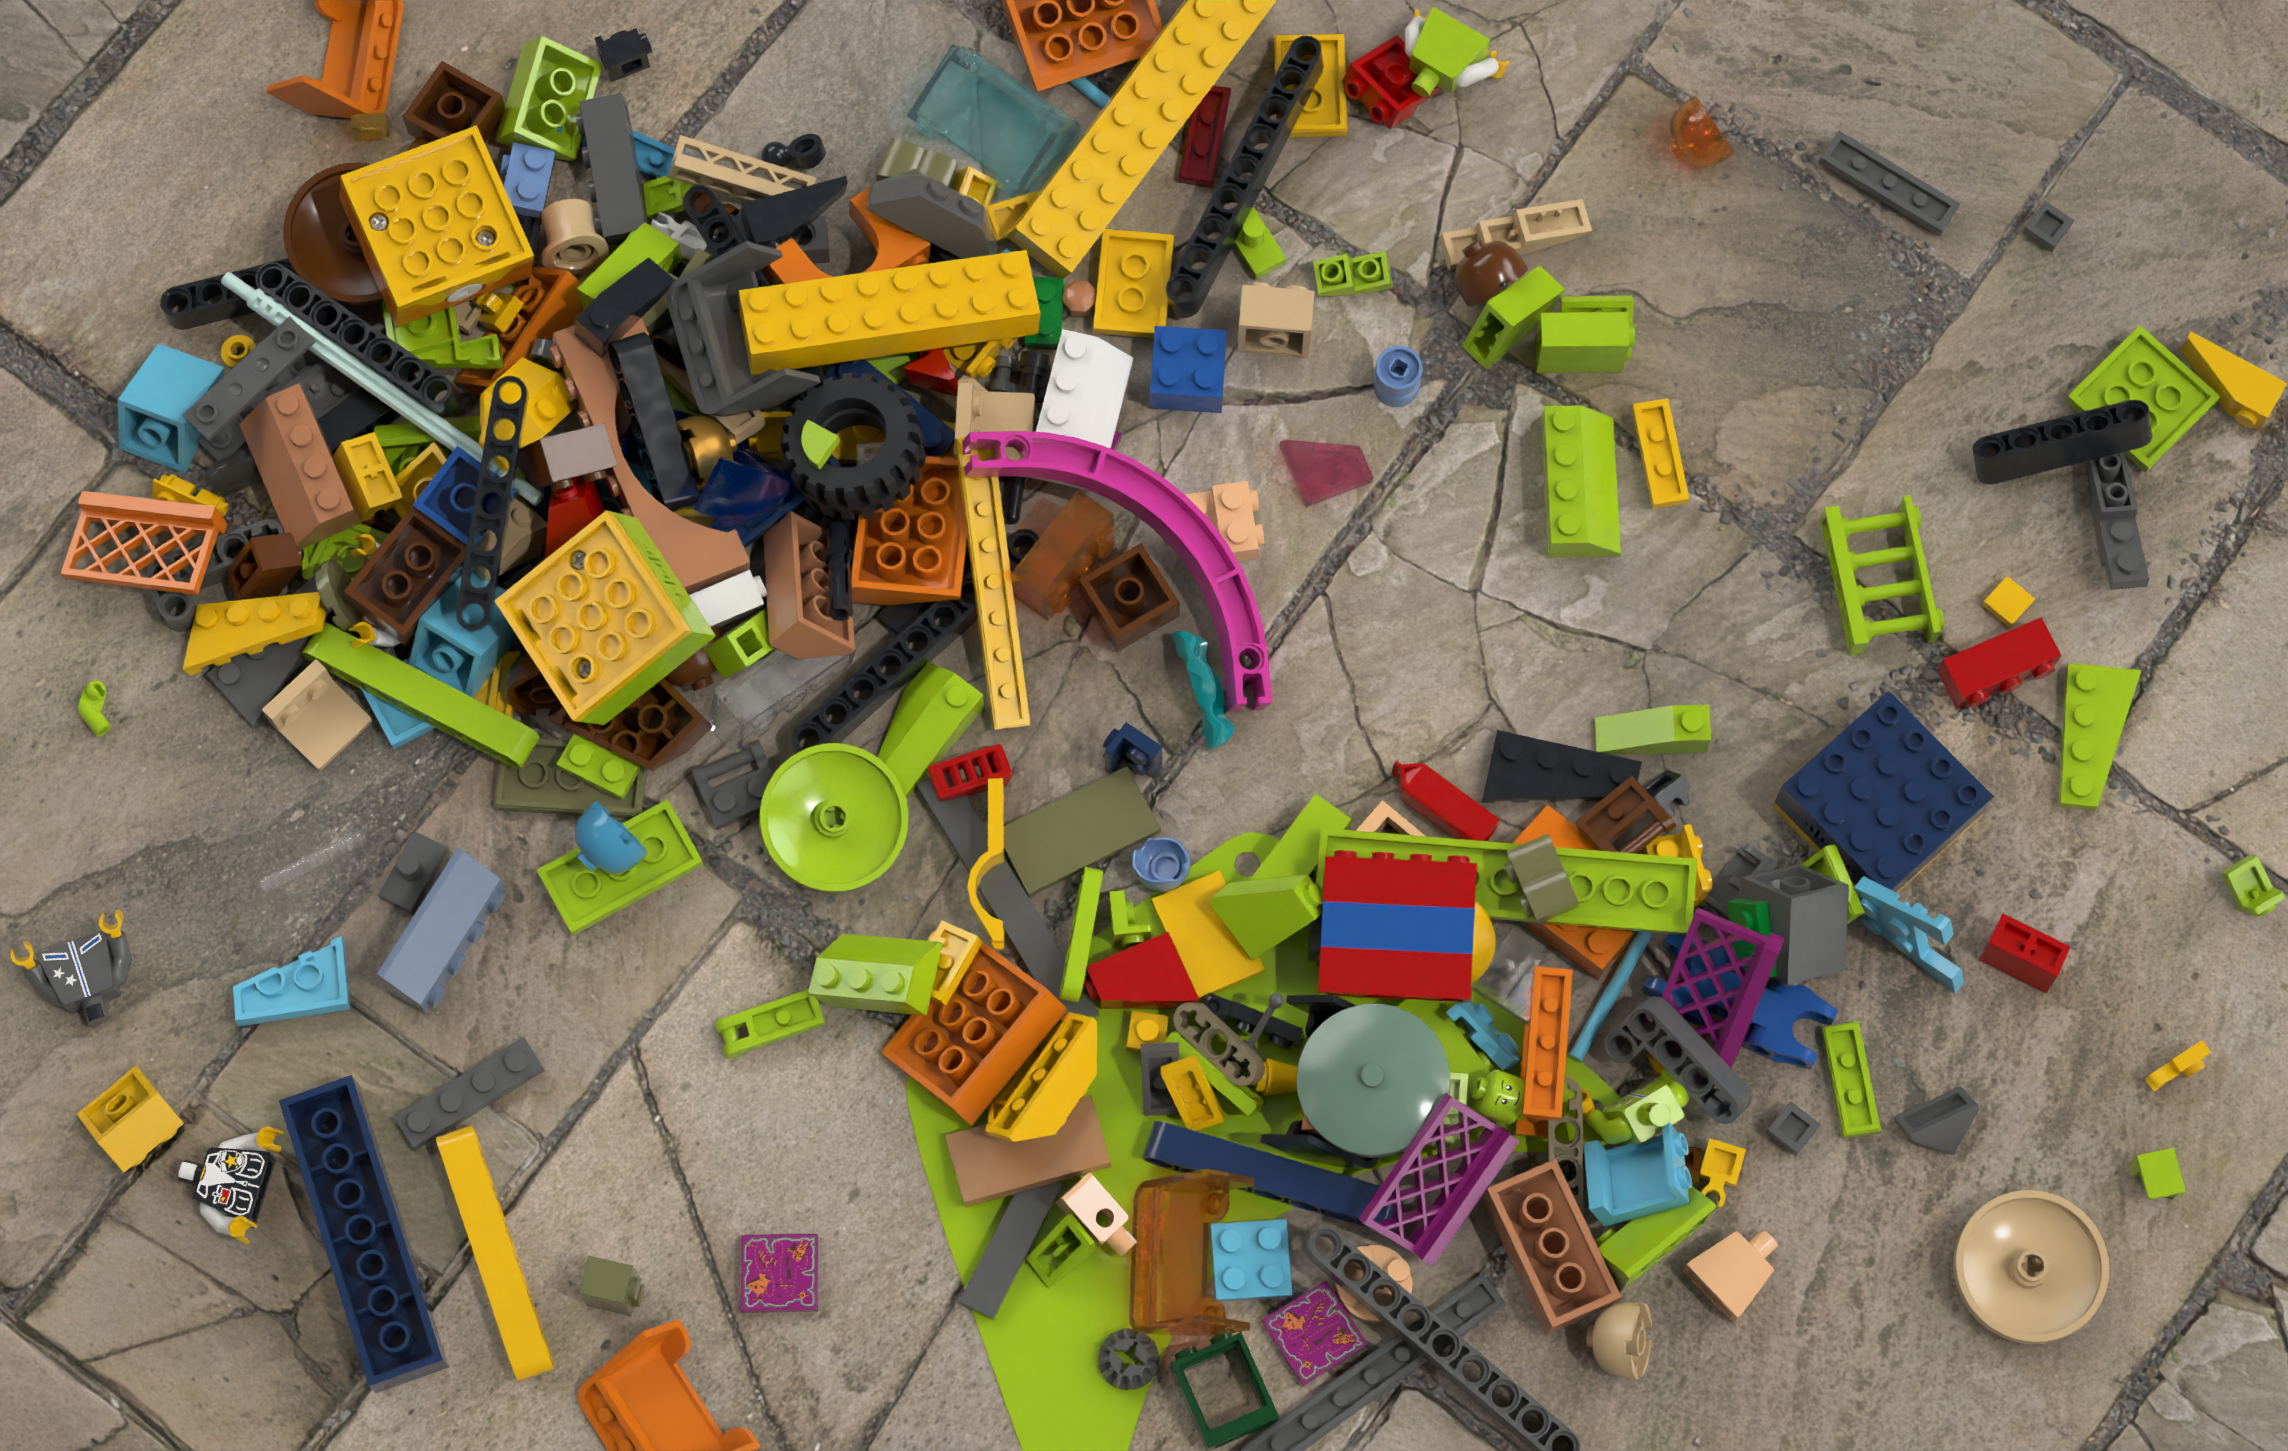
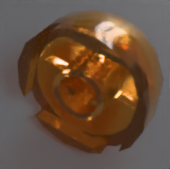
(1697, 136)

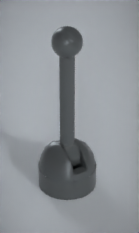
(1275, 1001)

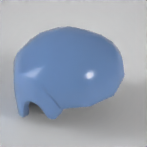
(1161, 864)

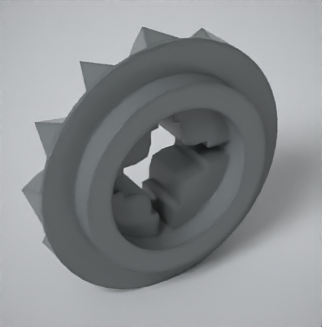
(1136, 1375)

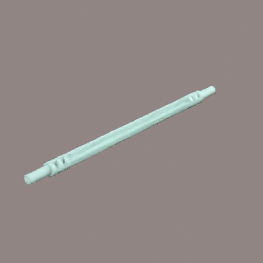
(373, 381)

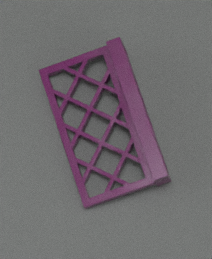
(1747, 994)
(1458, 1191)

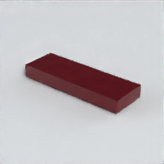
(1205, 138)

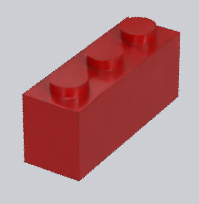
(1999, 664)

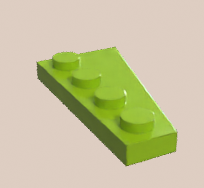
(2091, 728)

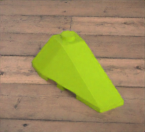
(928, 723)

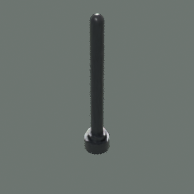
(1033, 368)

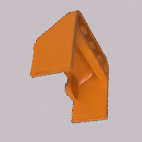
(356, 60)

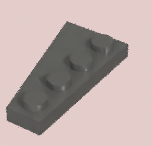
(258, 678)

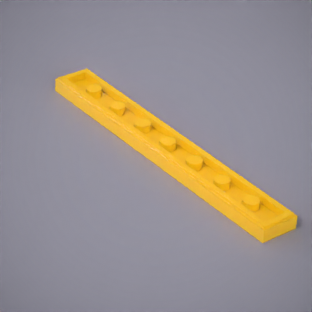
(993, 594)

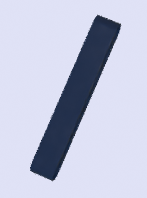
(1274, 1175)

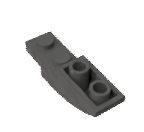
(2115, 522)

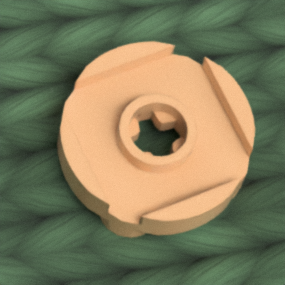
(1391, 1264)

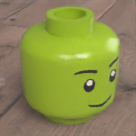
(1500, 1096)

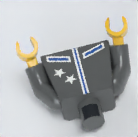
(81, 971)

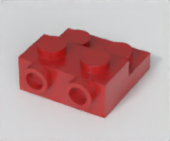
(1384, 83)

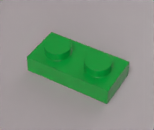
(1050, 301)

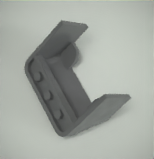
(712, 338)

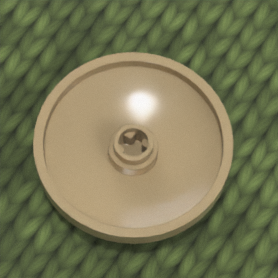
(2031, 1267)

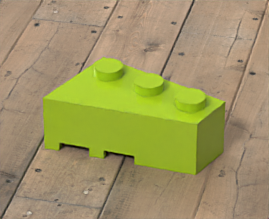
(637, 247)

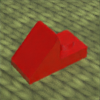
(932, 372)

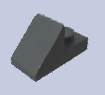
(1155, 1092)

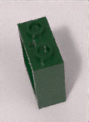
(1237, 1428)

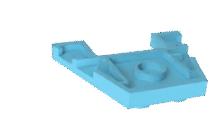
(1908, 930)

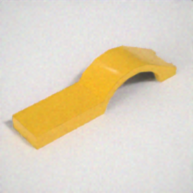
(995, 855)

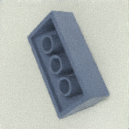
(442, 932)

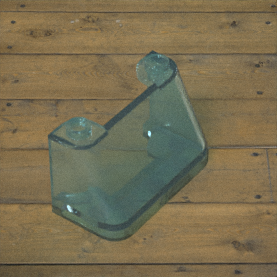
(993, 119)

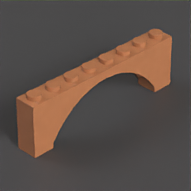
(693, 551)

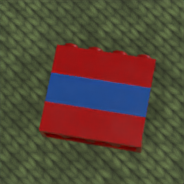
(1398, 927)

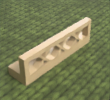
(729, 181)

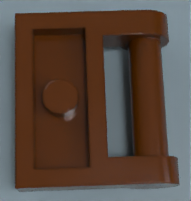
(1619, 813)

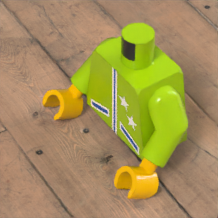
(1640, 1112)

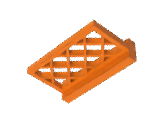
(156, 517)

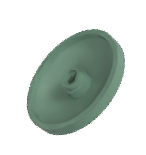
(1371, 1079)

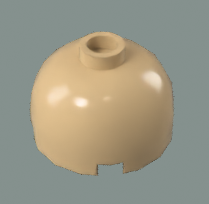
(1621, 1340)

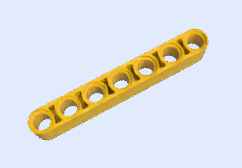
(495, 1253)

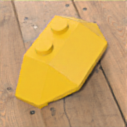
(545, 409)
(1047, 1083)

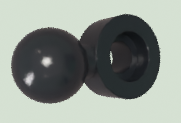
(804, 152)

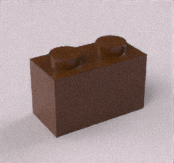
(264, 566)

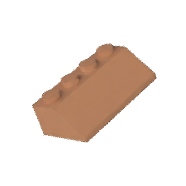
(298, 467)
(800, 592)
(1550, 1247)

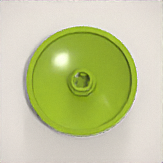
(833, 817)

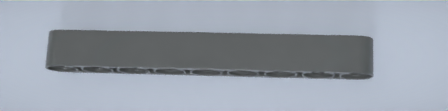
(1423, 1339)

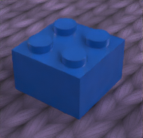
(1188, 369)
(452, 494)

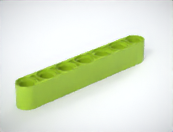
(422, 696)

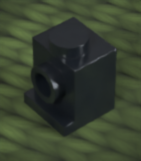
(624, 53)

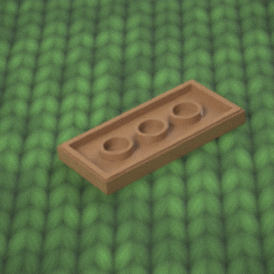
(999, 1168)

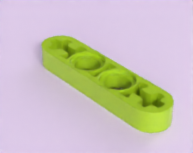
(1081, 934)

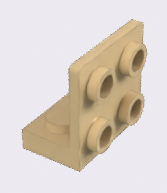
(993, 412)
(316, 715)

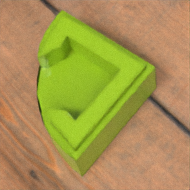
(818, 443)

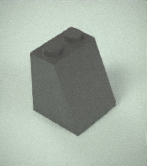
(1809, 914)

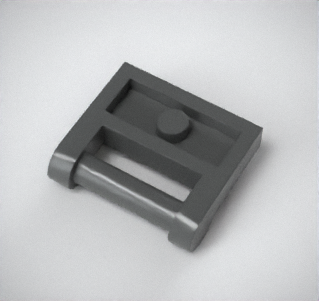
(740, 796)

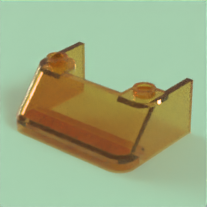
(1172, 1254)

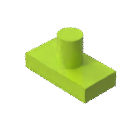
(1258, 247)

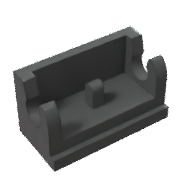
(1728, 885)

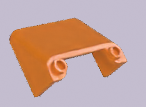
(649, 1404)

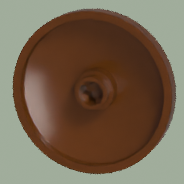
(324, 244)

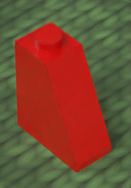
(1141, 978)

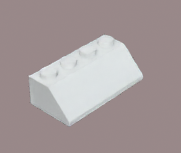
(1085, 390)

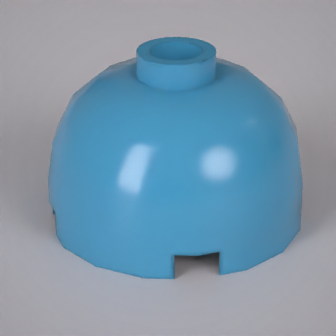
(606, 842)

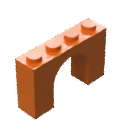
(892, 244)

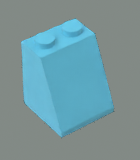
(154, 407)
(457, 654)

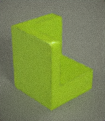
(2159, 1174)

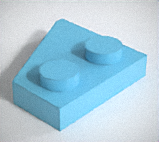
(1479, 1020)

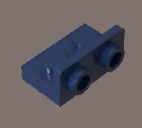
(1139, 750)

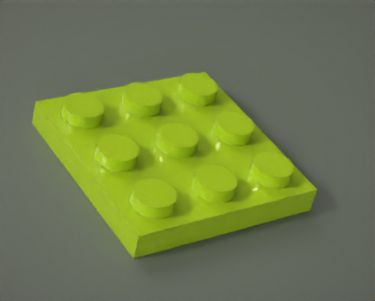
(2152, 374)

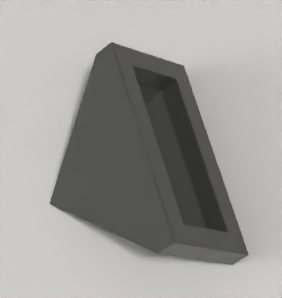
(1940, 1121)

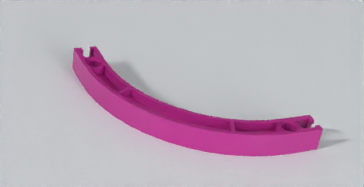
(1169, 515)

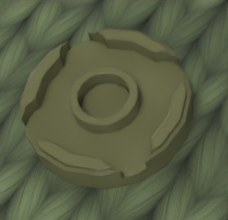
(331, 582)

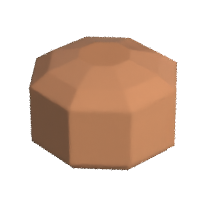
(1079, 298)

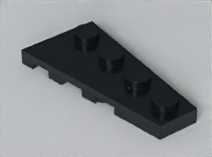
(1546, 770)

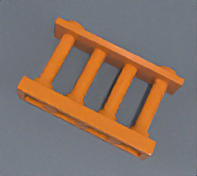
(1545, 1050)

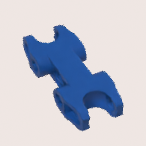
(1772, 1023)

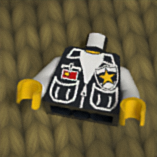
(233, 1181)

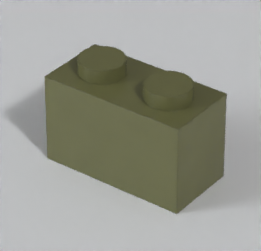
(611, 1286)

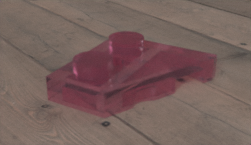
(1325, 469)

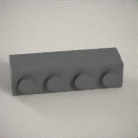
(613, 166)

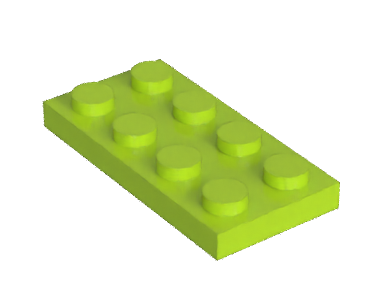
(592, 896)

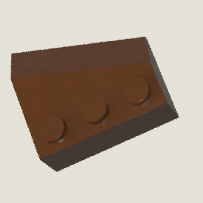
(649, 730)

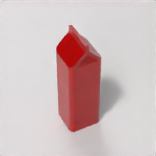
(1443, 803)

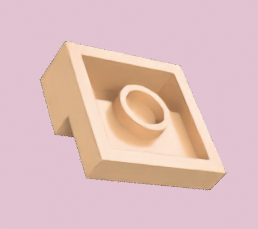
(1231, 512)

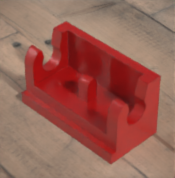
(2025, 953)

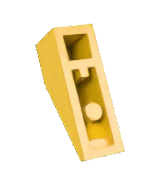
(2243, 387)

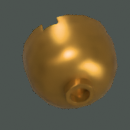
(704, 444)

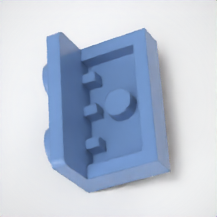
(527, 177)

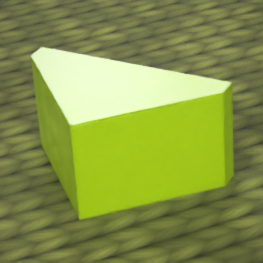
(1061, 1251)

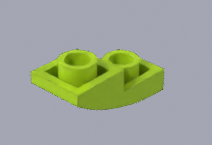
(1352, 276)

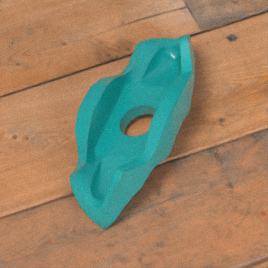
(1206, 688)

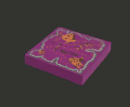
(779, 1273)
(1314, 1333)

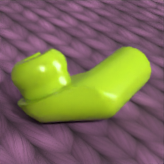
(91, 706)

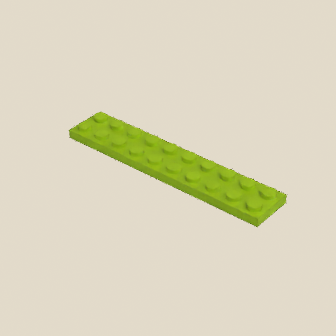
(1611, 887)

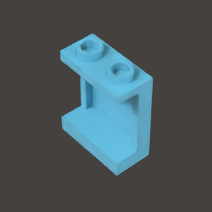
(1637, 1177)

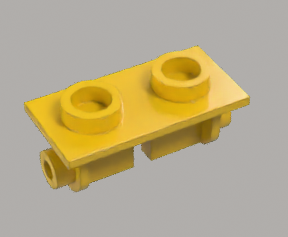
(178, 490)

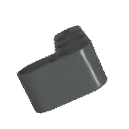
(214, 573)
(1682, 1064)

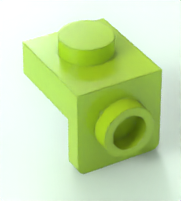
(2251, 887)

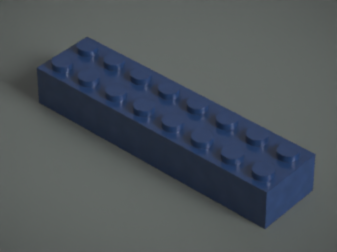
(363, 1234)

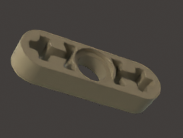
(1231, 1069)

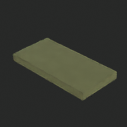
(548, 790)
(1078, 831)

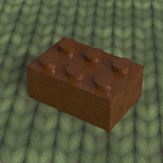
(407, 575)

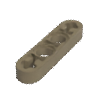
(1574, 1150)

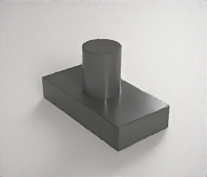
(413, 872)

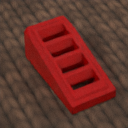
(982, 758)

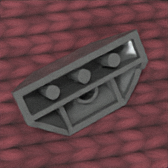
(934, 213)

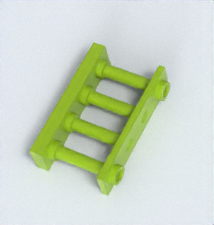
(1853, 597)

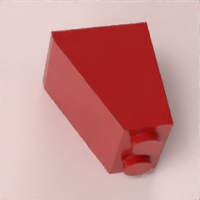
(571, 512)

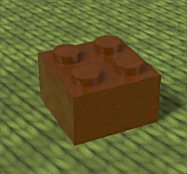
(452, 104)
(1129, 597)

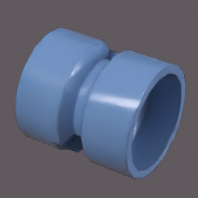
(1397, 376)

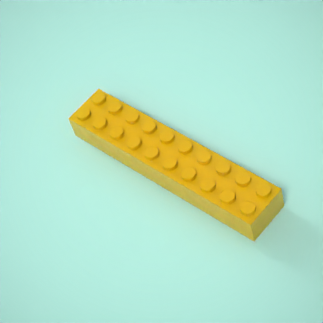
(1133, 130)

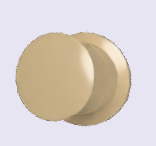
(572, 237)

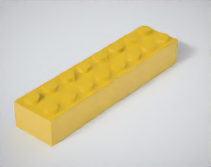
(889, 312)

